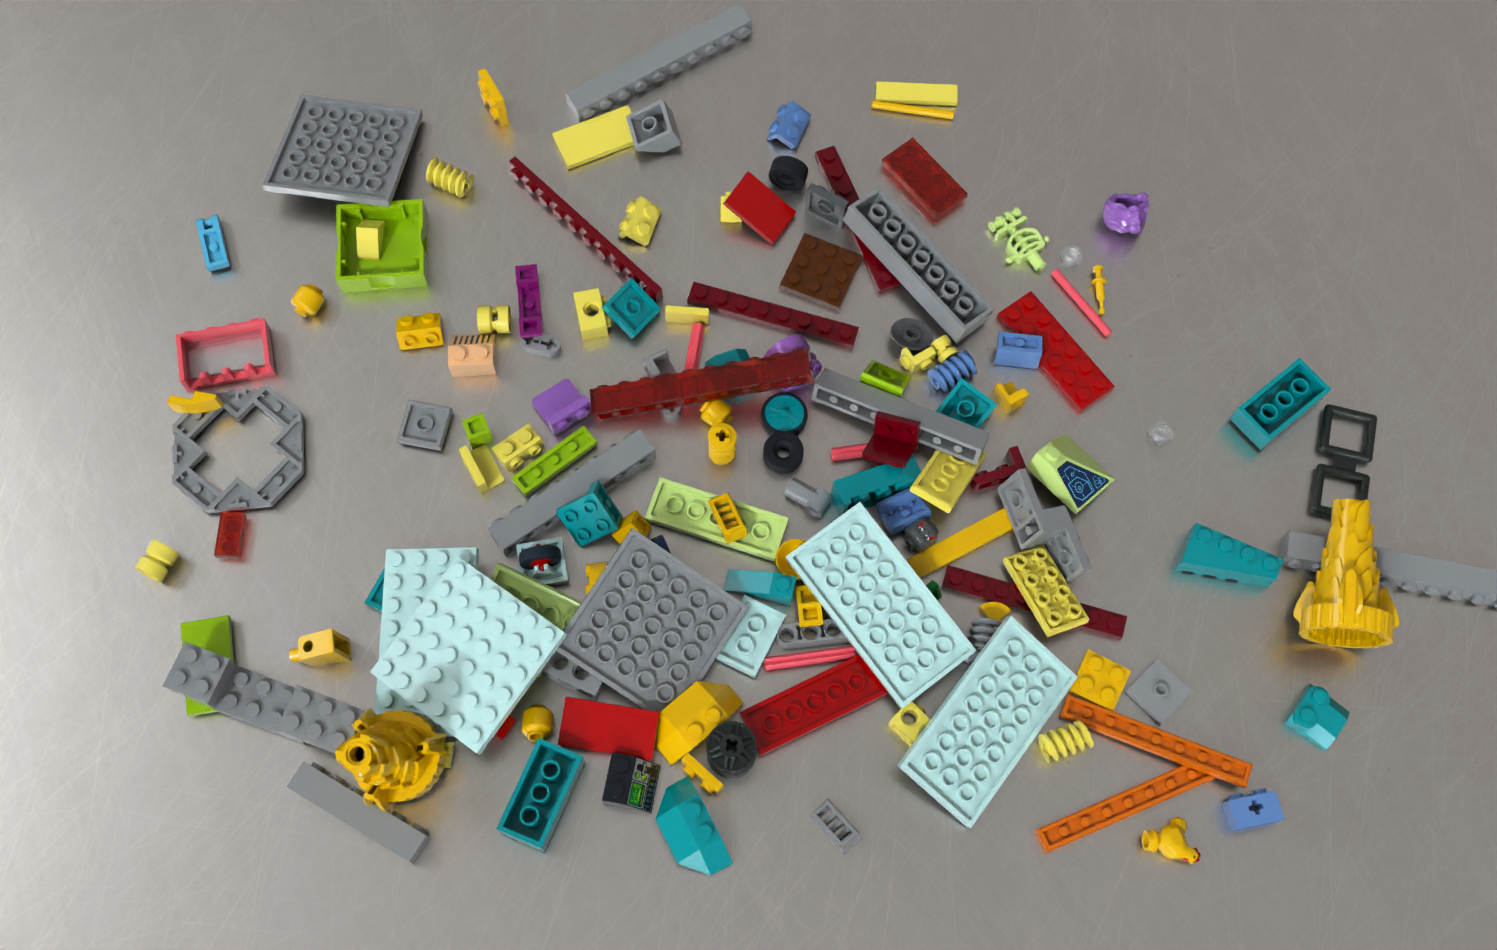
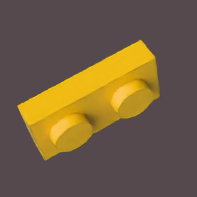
(708, 781)

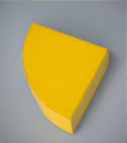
(995, 610)

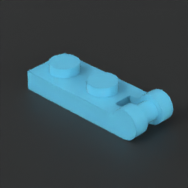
(213, 243)

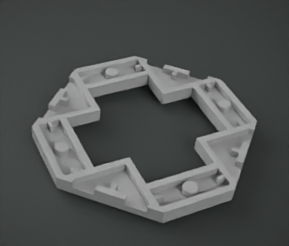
(238, 494)

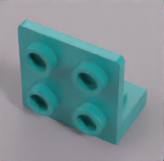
(590, 515)

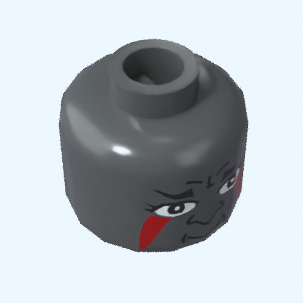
(921, 535)

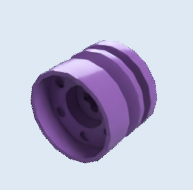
(789, 344)

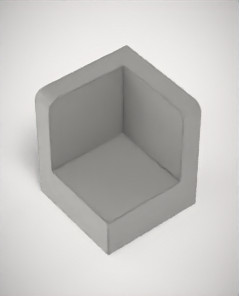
(658, 364)

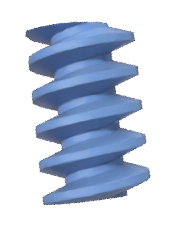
(952, 370)

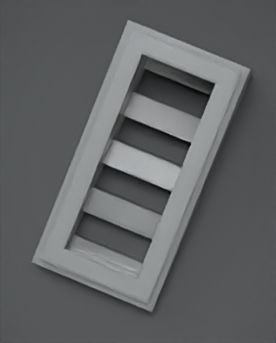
(847, 844)

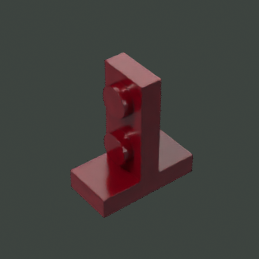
(989, 479)

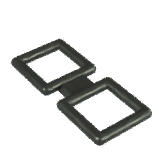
(1343, 460)

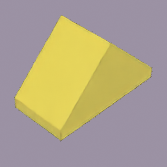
(370, 239)

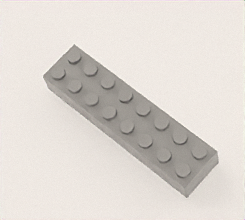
(918, 264)

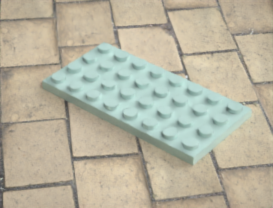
(407, 582)
(880, 605)
(987, 721)

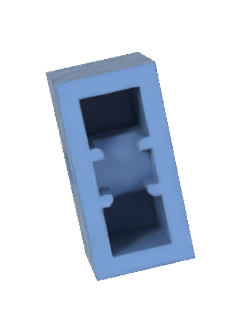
(1241, 818)

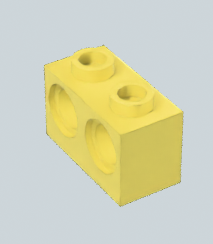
(907, 731)

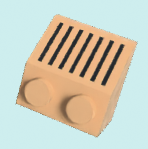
(472, 355)

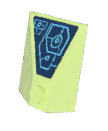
(1069, 473)

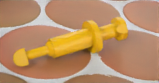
(1099, 283)

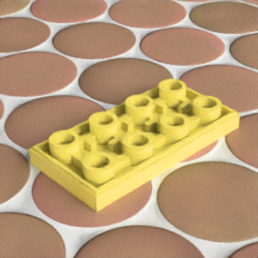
(1045, 590)

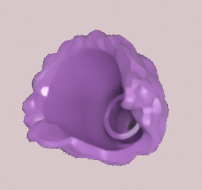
(1126, 212)

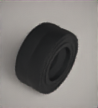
(788, 173)
(783, 440)

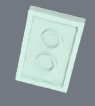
(751, 637)

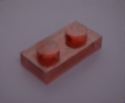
(230, 535)

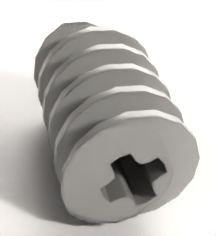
(980, 634)

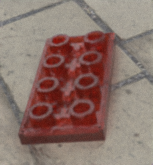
(924, 178)

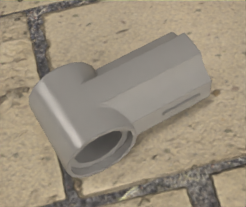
(814, 500)

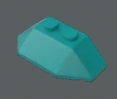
(691, 830)

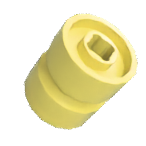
(486, 319)
(156, 561)

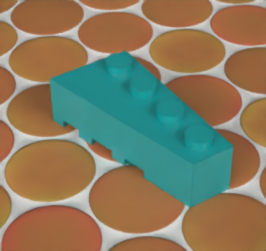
(873, 485)
(1226, 558)

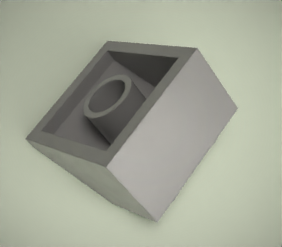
(654, 128)

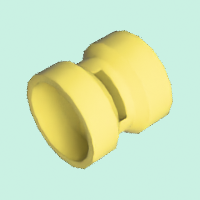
(944, 348)

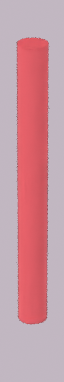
(1080, 301)

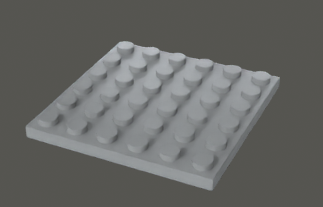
(343, 150)
(650, 624)

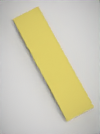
(917, 93)

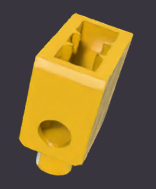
(322, 648)

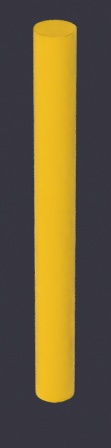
(912, 109)

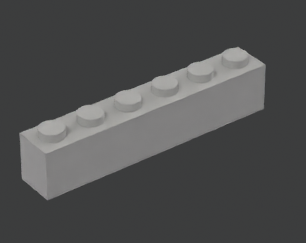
(349, 807)

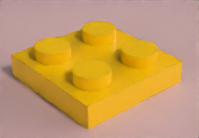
(492, 96)
(1099, 680)

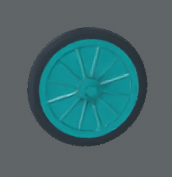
(784, 413)

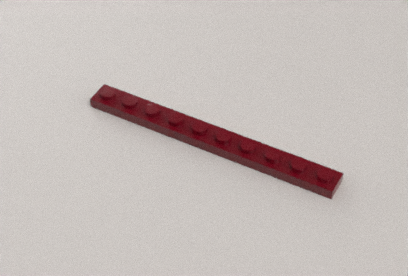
(578, 224)

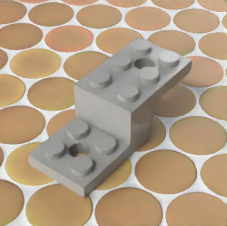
(1043, 526)

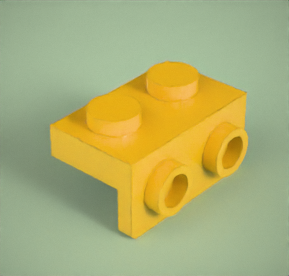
(419, 331)

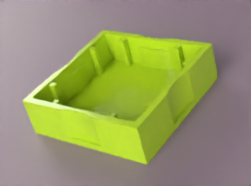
(403, 250)

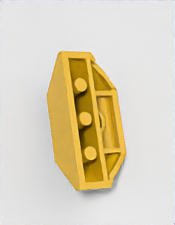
(693, 717)

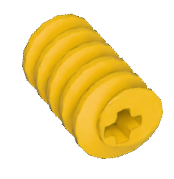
(722, 443)

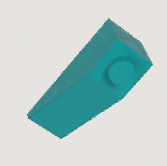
(761, 585)

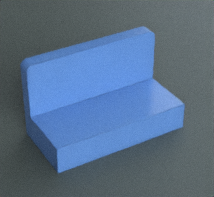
(1018, 350)

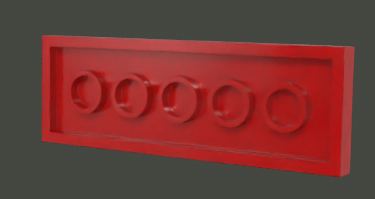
(1061, 355)
(812, 704)

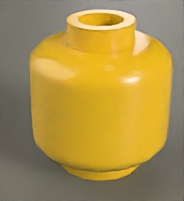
(307, 299)
(716, 412)
(537, 722)

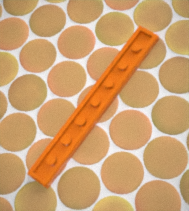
(1157, 741)
(1120, 807)

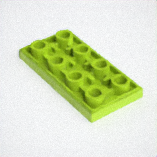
(213, 635)

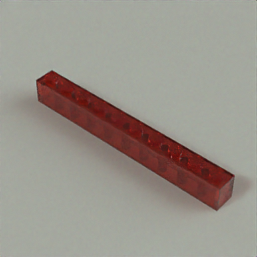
(702, 385)

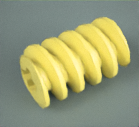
(449, 179)
(1064, 739)

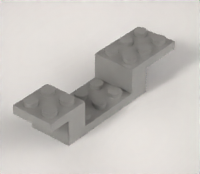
(261, 701)

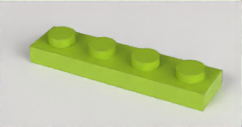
(554, 461)

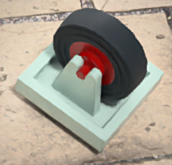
(543, 561)

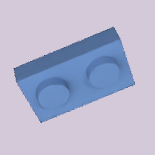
(789, 124)
(901, 511)

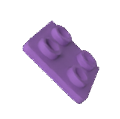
(561, 406)

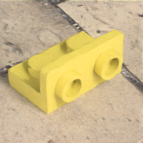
(518, 447)

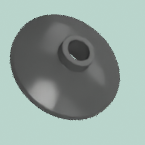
(912, 334)

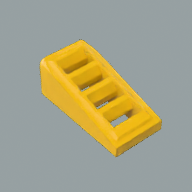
(733, 530)

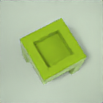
(477, 431)

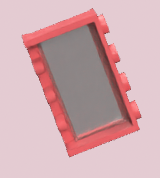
(225, 355)

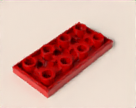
(608, 728)

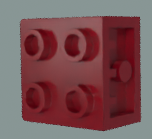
(892, 440)

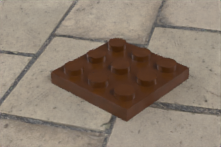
(821, 272)

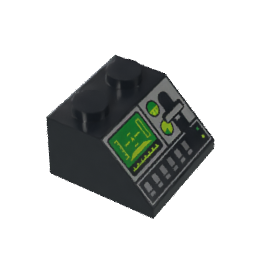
(631, 783)

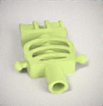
(1030, 245)

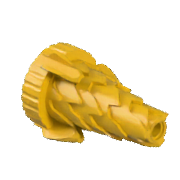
(1346, 601)
(400, 756)

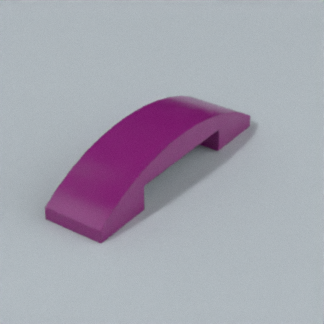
(529, 301)

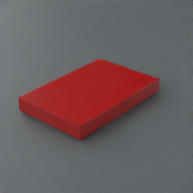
(759, 207)

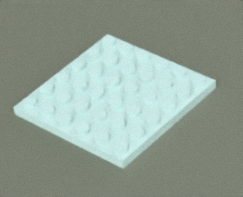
(468, 654)

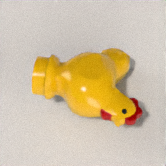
(1171, 841)

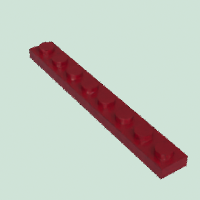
(840, 184)
(773, 315)
(996, 590)

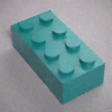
(1280, 403)
(541, 794)

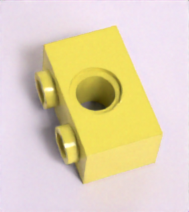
(588, 302)

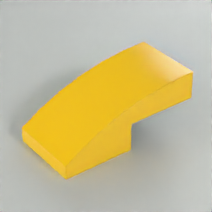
(199, 403)
(808, 607)

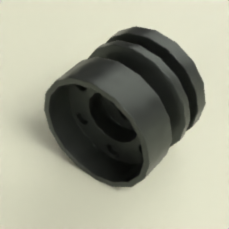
(730, 763)

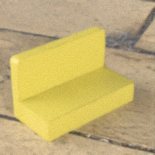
(482, 467)

